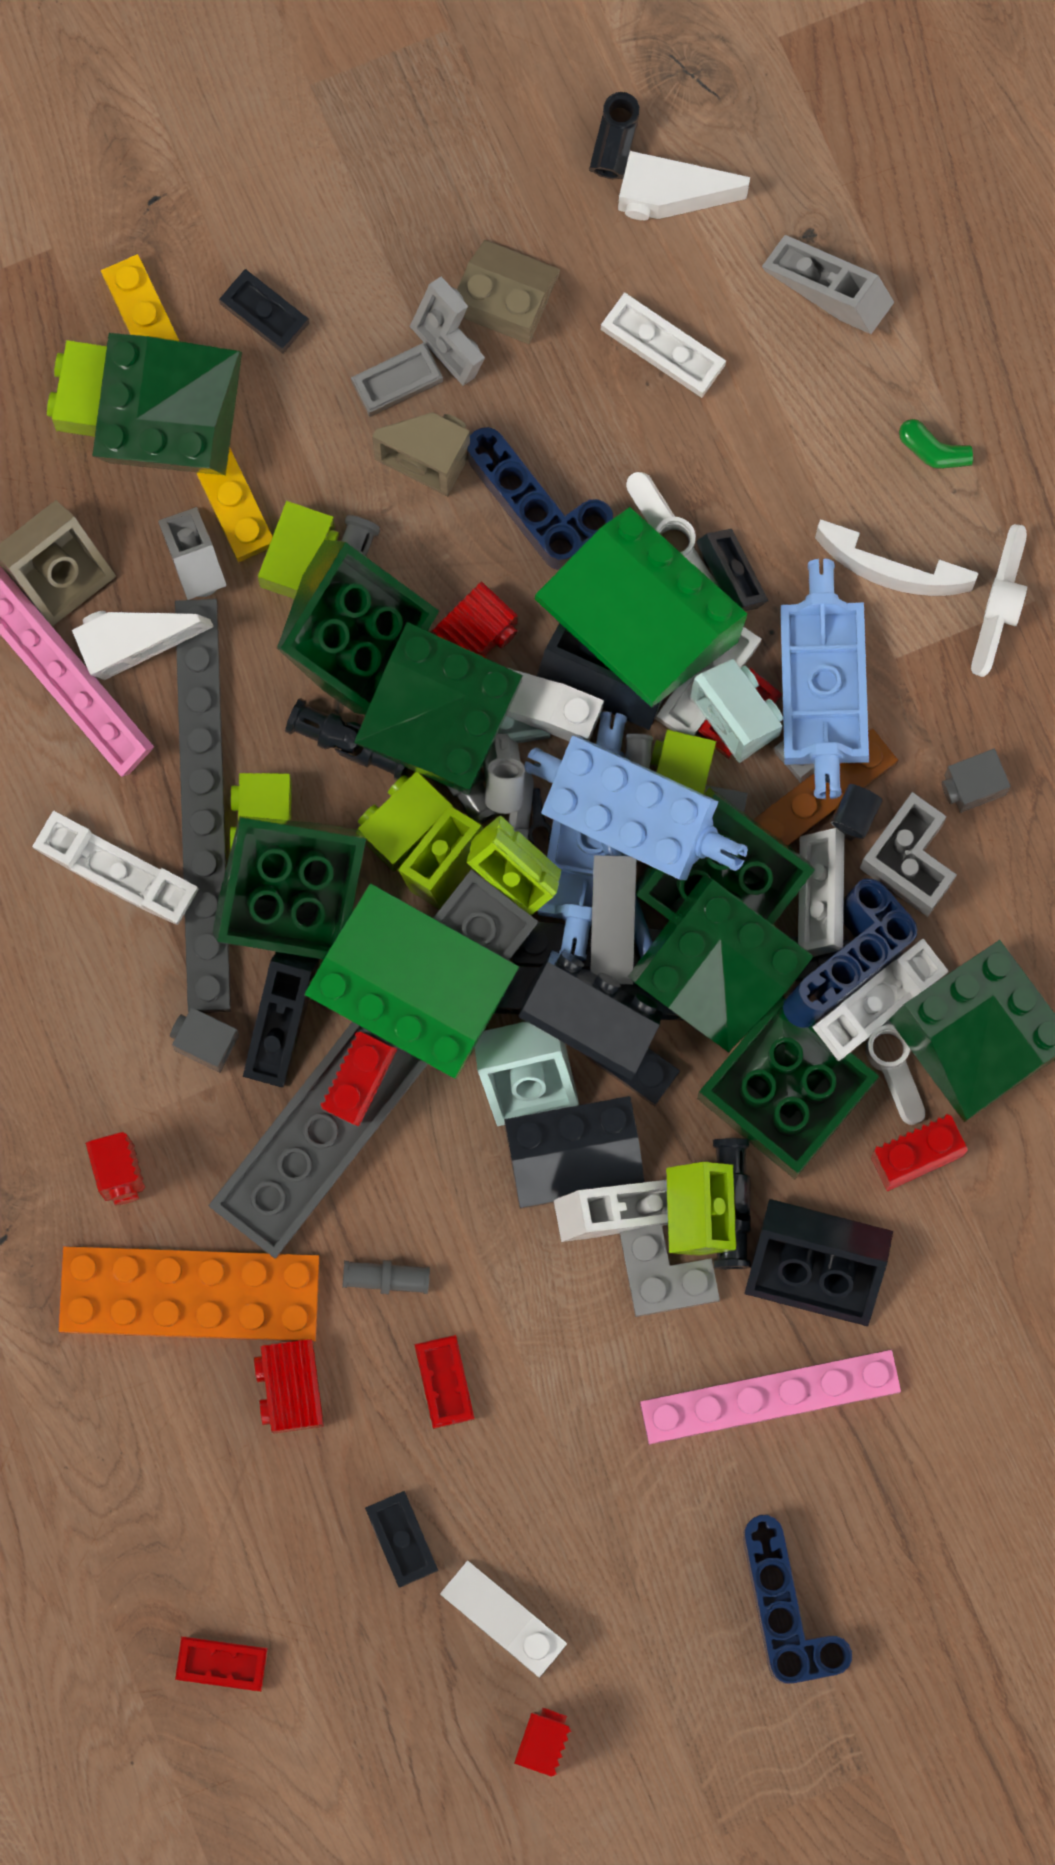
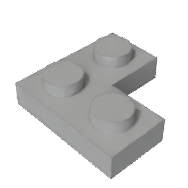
(437, 326)
(655, 1283)

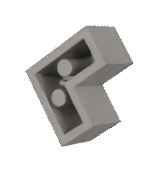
(900, 858)

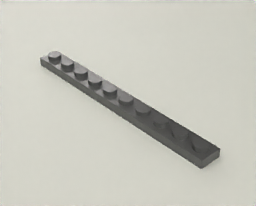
(202, 808)

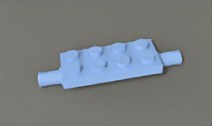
(824, 681)
(632, 808)
(575, 857)

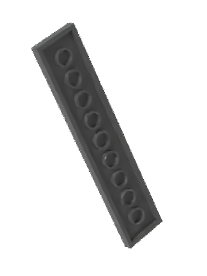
(311, 1147)

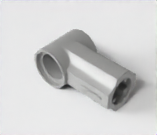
(504, 776)

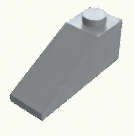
(830, 283)

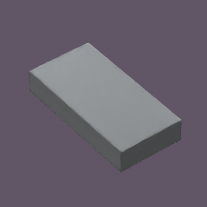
(397, 379)

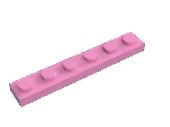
(69, 680)
(770, 1397)

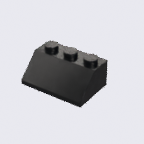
(576, 666)
(591, 1013)
(573, 1150)
(819, 1262)

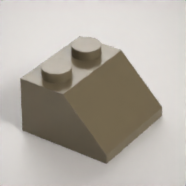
(506, 290)
(425, 449)
(54, 562)

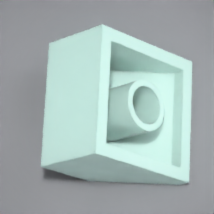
(736, 708)
(524, 1071)

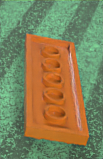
(189, 1294)

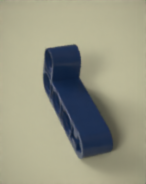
(531, 495)
(872, 929)
(786, 1599)

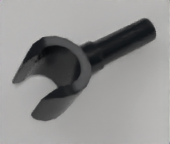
(537, 818)

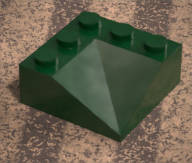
(166, 404)
(349, 623)
(438, 708)
(764, 882)
(288, 885)
(719, 964)
(979, 1030)
(786, 1090)

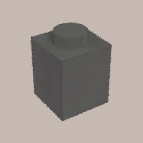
(975, 781)
(203, 1039)

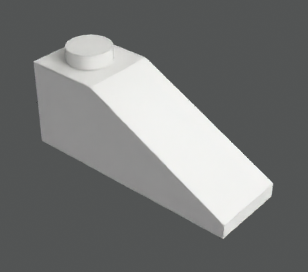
(669, 187)
(122, 639)
(555, 708)
(611, 1210)
(503, 1619)

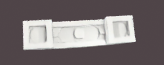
(841, 545)
(115, 869)
(879, 999)

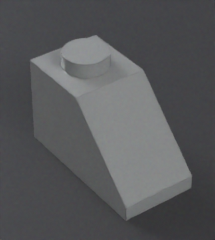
(192, 553)

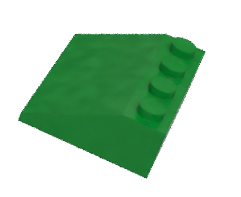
(642, 607)
(412, 981)

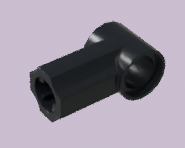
(614, 137)
(856, 812)

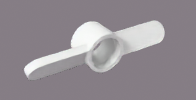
(660, 515)
(1003, 603)
(898, 1078)

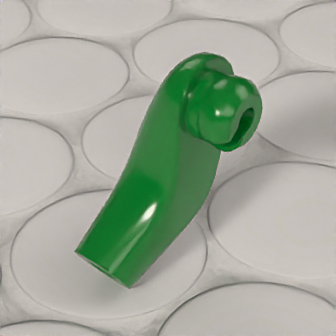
(930, 450)

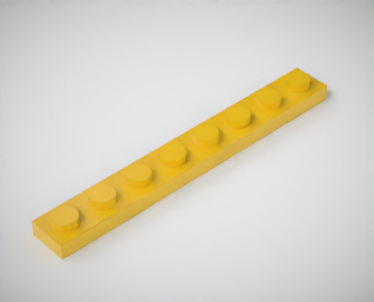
(227, 494)

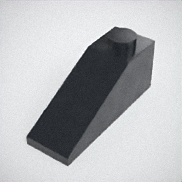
(279, 1018)

